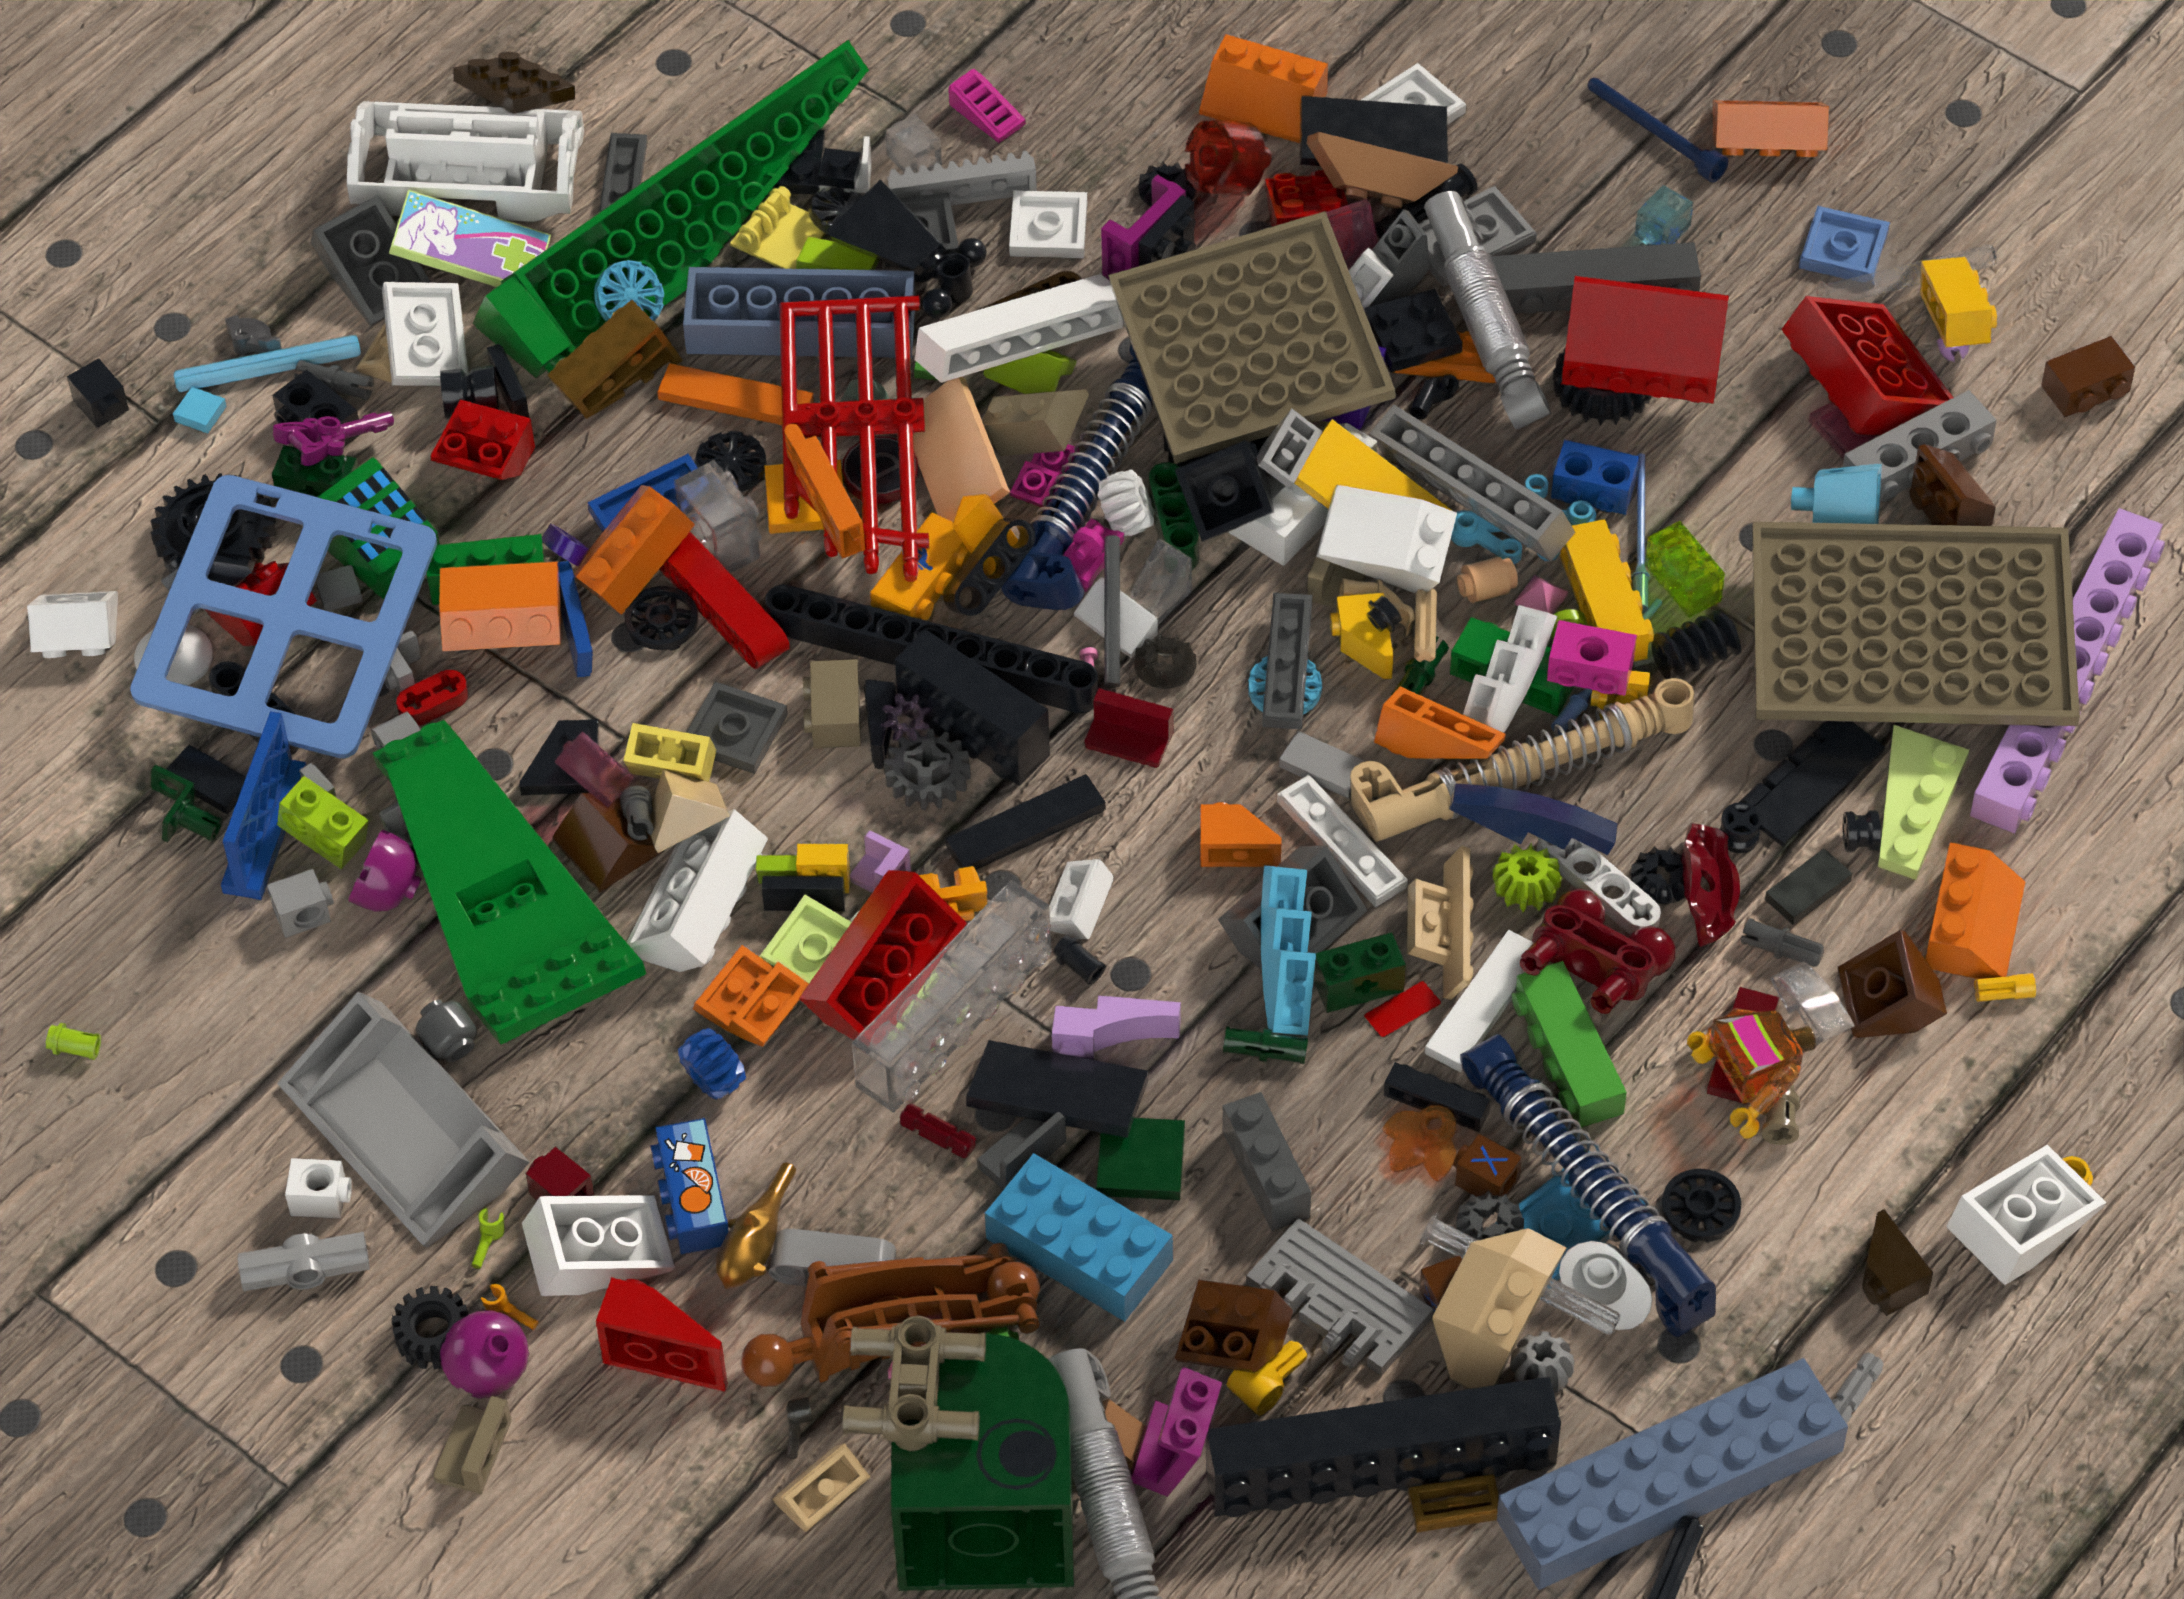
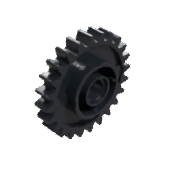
(178, 518)

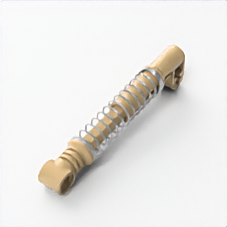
(1621, 728)

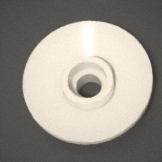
(191, 659)

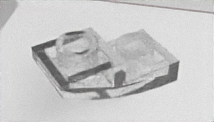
(1817, 1004)

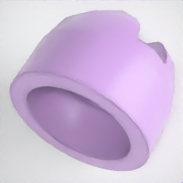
(1947, 352)

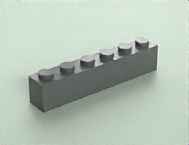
(1547, 279)

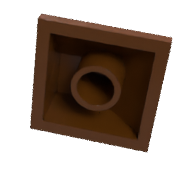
(1891, 989)

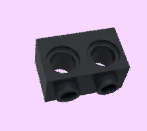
(311, 398)

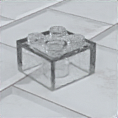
(720, 514)

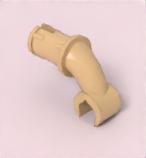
(1354, 587)

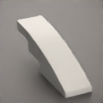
(1511, 670)

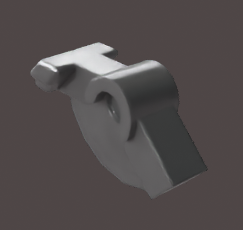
(251, 336)

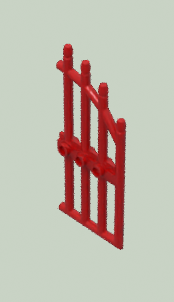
(858, 417)

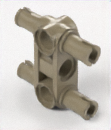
(914, 1383)

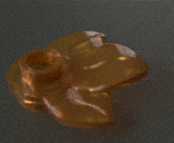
(1418, 1144)

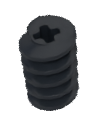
(1693, 642)

